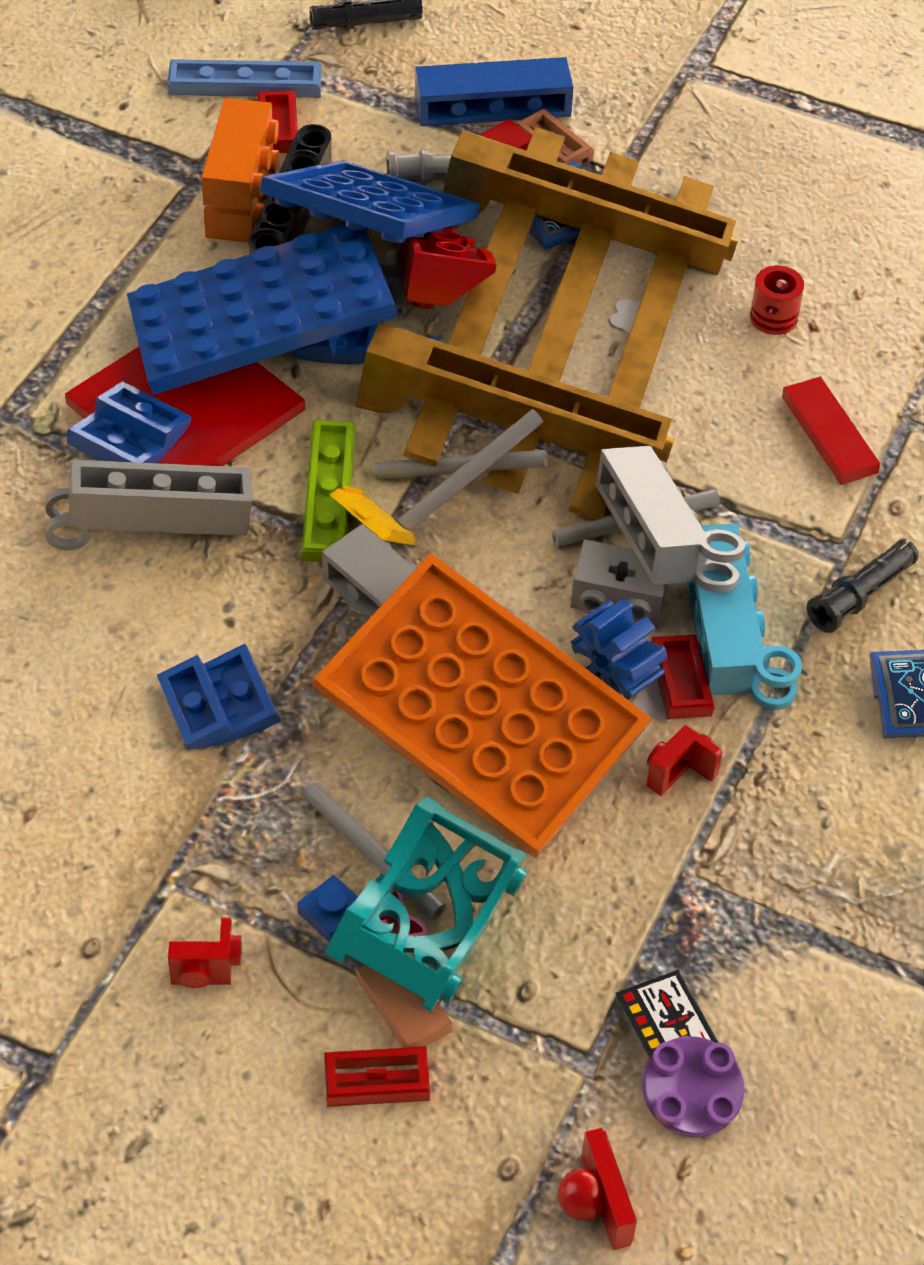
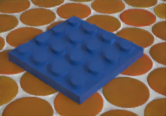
(369, 200)

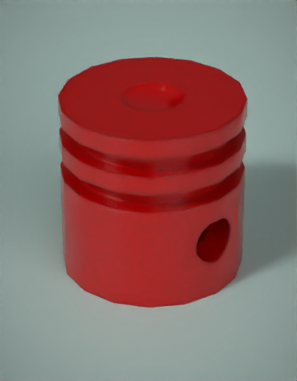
(776, 303)

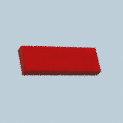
(831, 430)

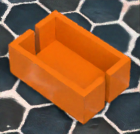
(235, 168)

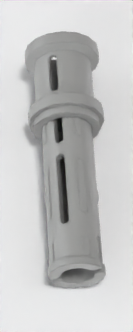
(417, 167)

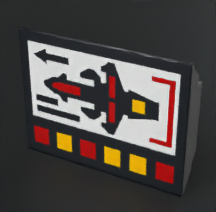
(664, 1011)

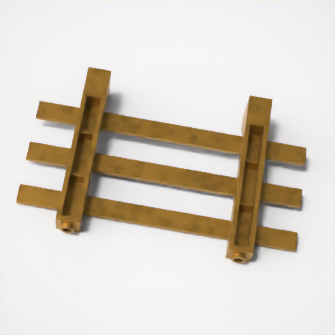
(461, 380)

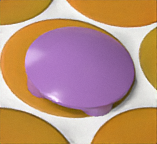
(693, 1086)

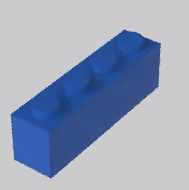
(492, 91)

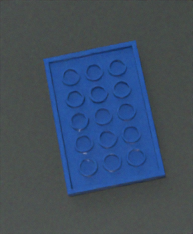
(259, 306)

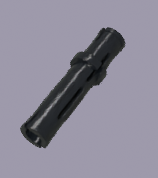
(349, 13)

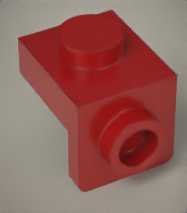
(683, 751)
(205, 962)

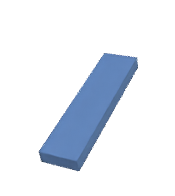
(243, 77)

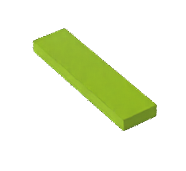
(328, 470)

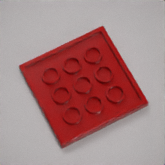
(226, 409)

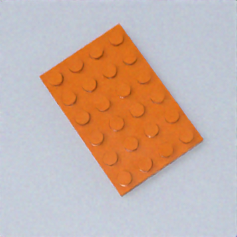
(482, 704)

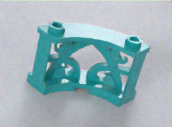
(421, 843)

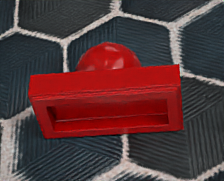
(599, 1191)

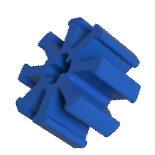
(619, 648)

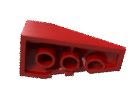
(442, 267)

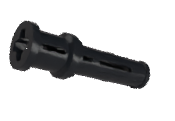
(851, 593)

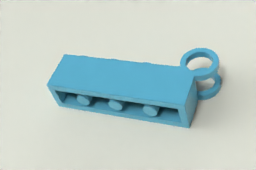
(732, 635)

